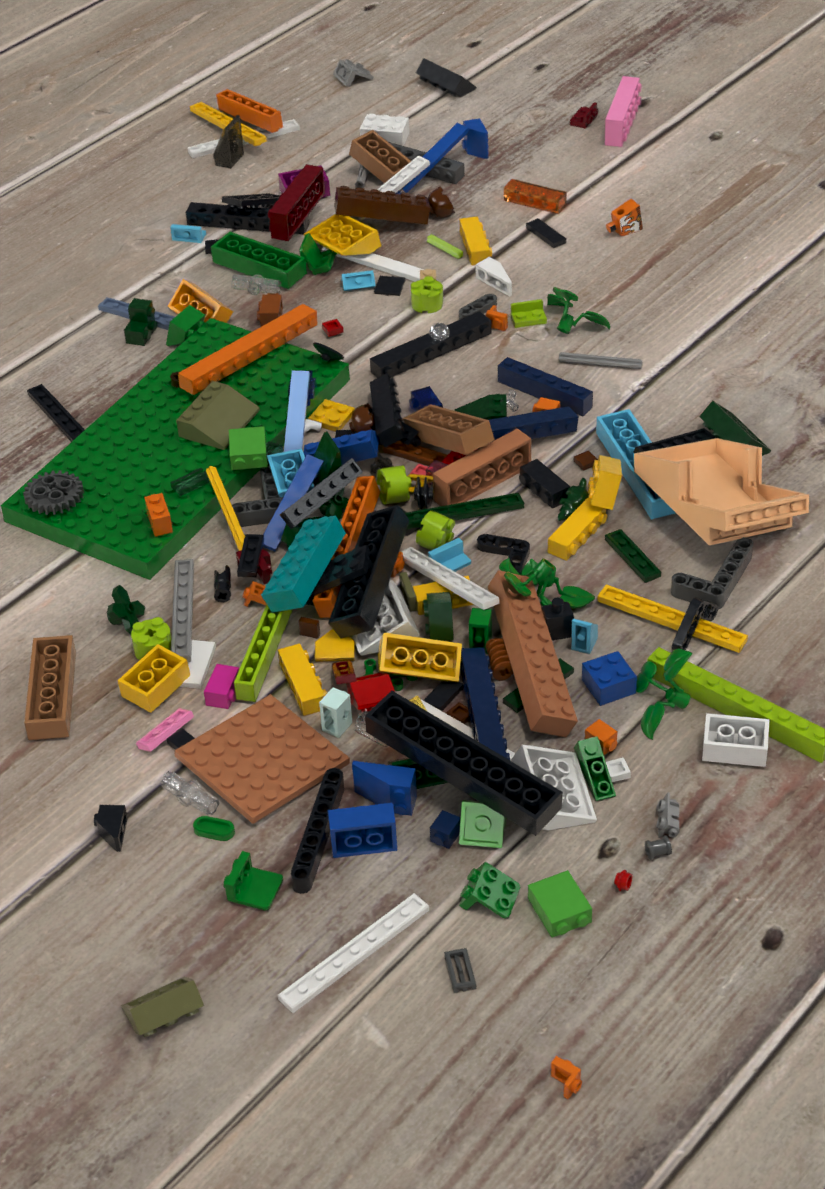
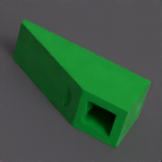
(594, 768)

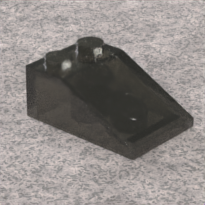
(230, 145)

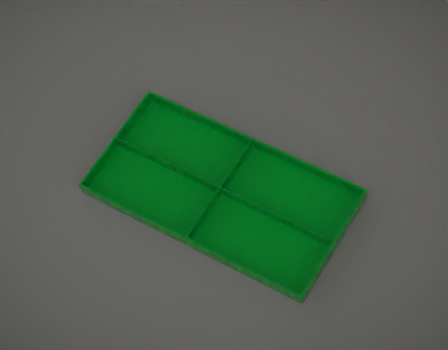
(138, 453)

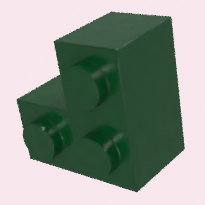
(141, 322)
(439, 612)

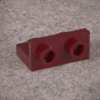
(584, 116)

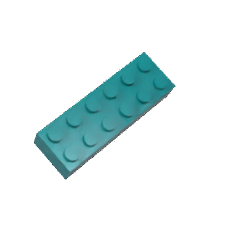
(303, 564)

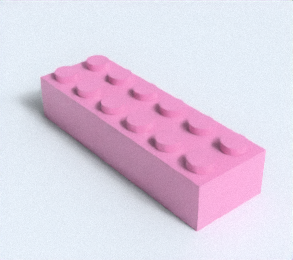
(622, 111)

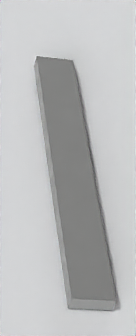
(183, 608)

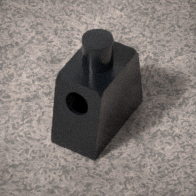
(558, 619)

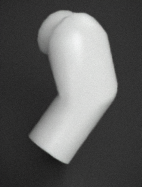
(310, 424)

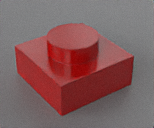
(332, 327)

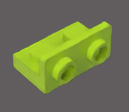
(528, 313)

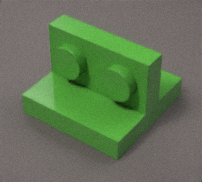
(481, 825)

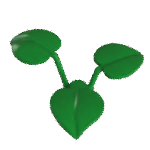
(567, 320)
(539, 572)
(574, 595)
(674, 696)

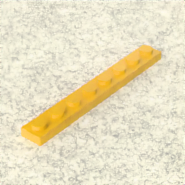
(222, 120)
(671, 617)

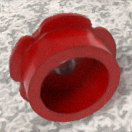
(623, 880)

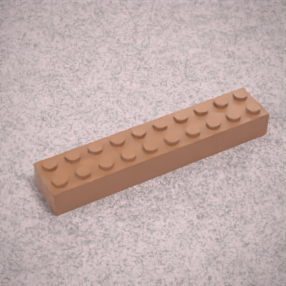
(533, 658)

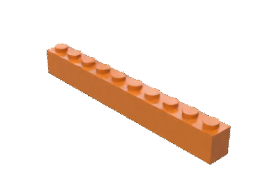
(247, 349)
(361, 502)

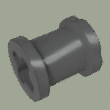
(658, 847)

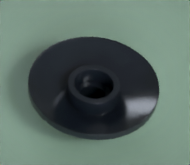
(327, 353)

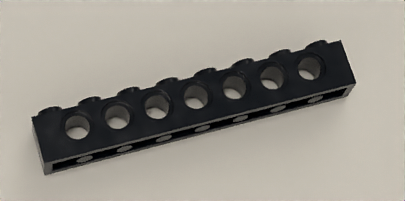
(232, 217)

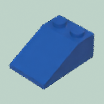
(386, 785)

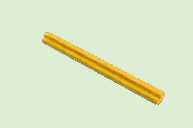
(226, 506)

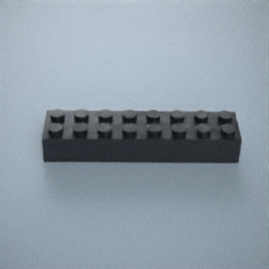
(362, 597)

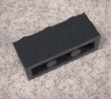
(543, 482)

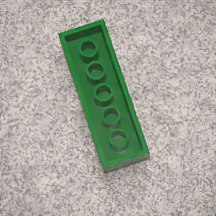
(258, 258)

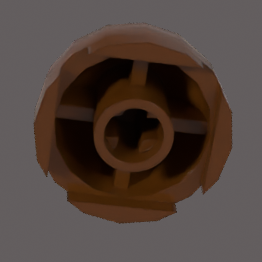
(440, 203)
(362, 419)

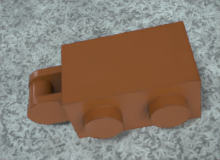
(269, 308)

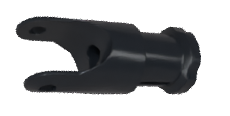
(222, 584)

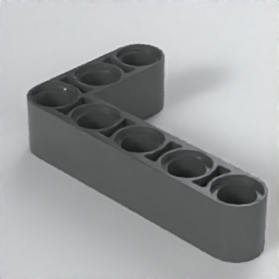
(259, 511)
(718, 591)

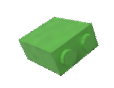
(248, 448)
(560, 903)

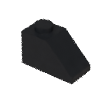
(112, 824)

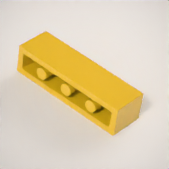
(474, 239)
(576, 530)
(301, 678)

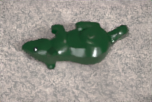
(576, 497)

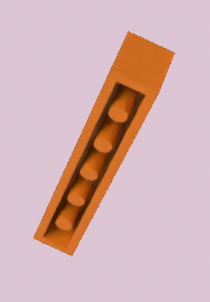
(250, 110)

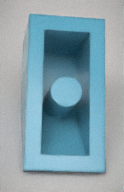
(583, 636)

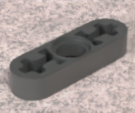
(484, 304)

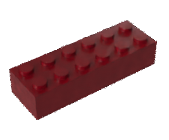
(296, 202)

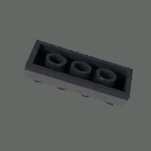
(444, 78)

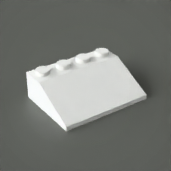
(392, 618)
(564, 773)

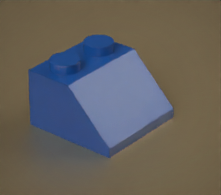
(476, 140)

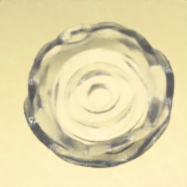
(439, 331)

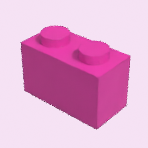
(220, 687)

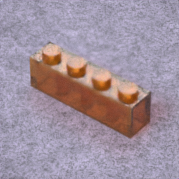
(535, 196)

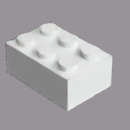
(388, 127)
(736, 740)

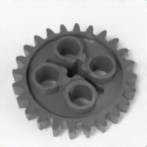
(53, 492)

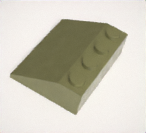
(214, 414)

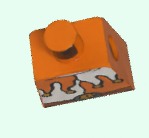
(626, 219)

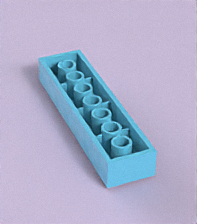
(620, 436)

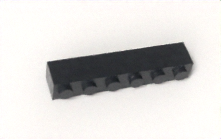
(386, 410)

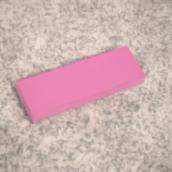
(164, 729)

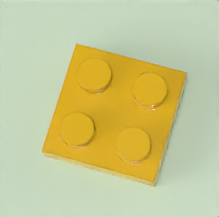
(332, 415)

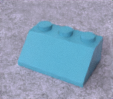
(284, 468)

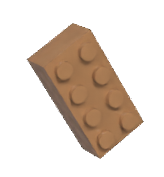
(377, 155)

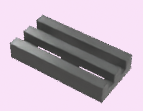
(463, 985)

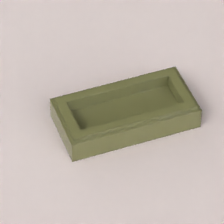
(408, 592)

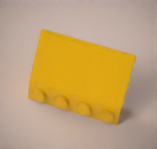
(346, 236)

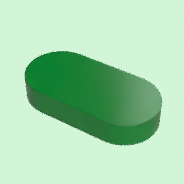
(214, 828)

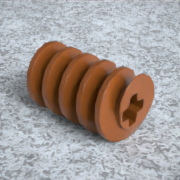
(499, 659)

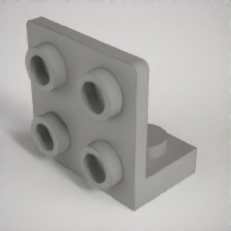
(346, 71)

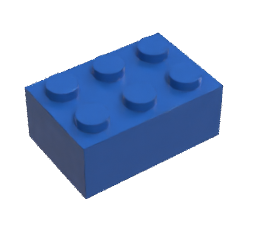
(362, 830)

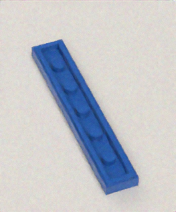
(298, 488)

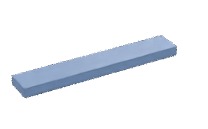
(297, 410)

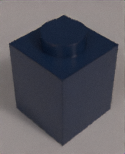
(445, 829)

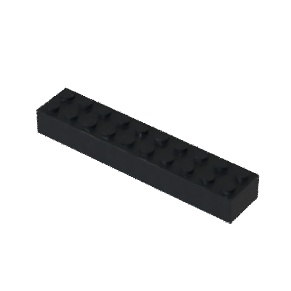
(464, 762)

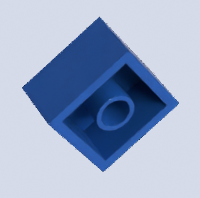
(609, 678)

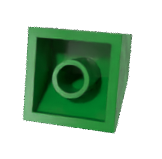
(184, 325)

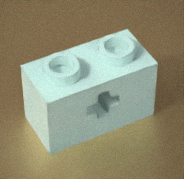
(335, 712)

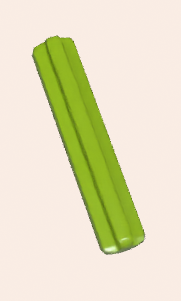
(445, 246)

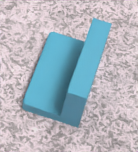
(187, 233)
(358, 280)
(451, 555)

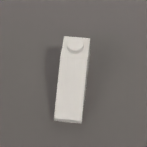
(493, 274)

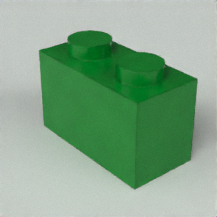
(480, 628)

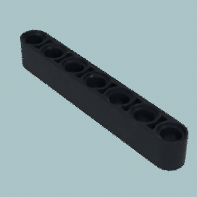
(317, 831)

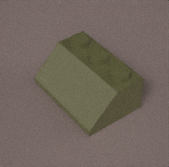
(163, 1006)

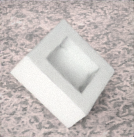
(618, 769)

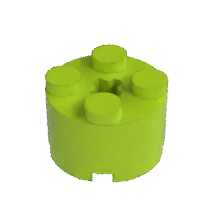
(427, 295)
(393, 484)
(435, 531)
(148, 634)

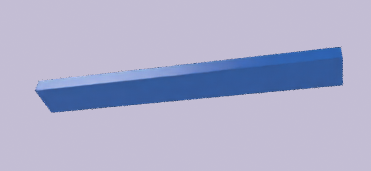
(438, 151)

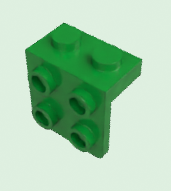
(315, 259)
(251, 885)
(490, 889)

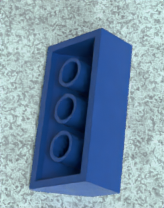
(356, 446)

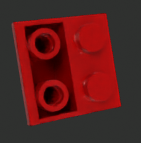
(369, 690)

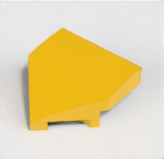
(333, 648)

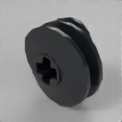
(424, 493)

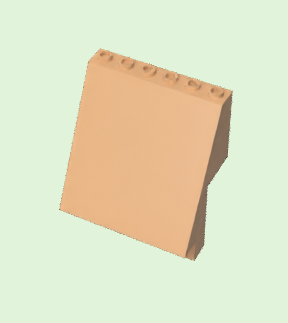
(719, 489)

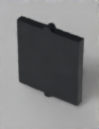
(389, 285)

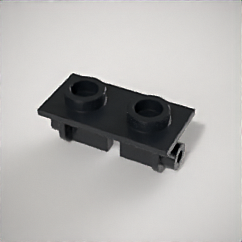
(410, 436)

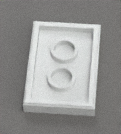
(200, 660)

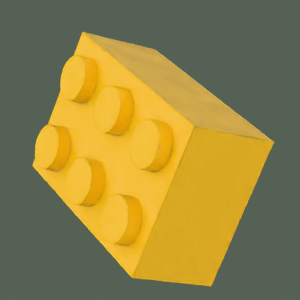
(605, 482)
(154, 678)

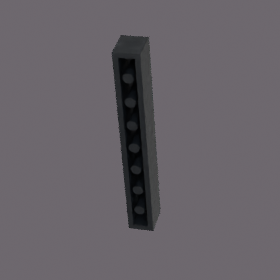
(425, 348)

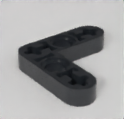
(520, 548)
(697, 609)

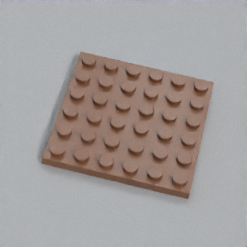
(261, 758)

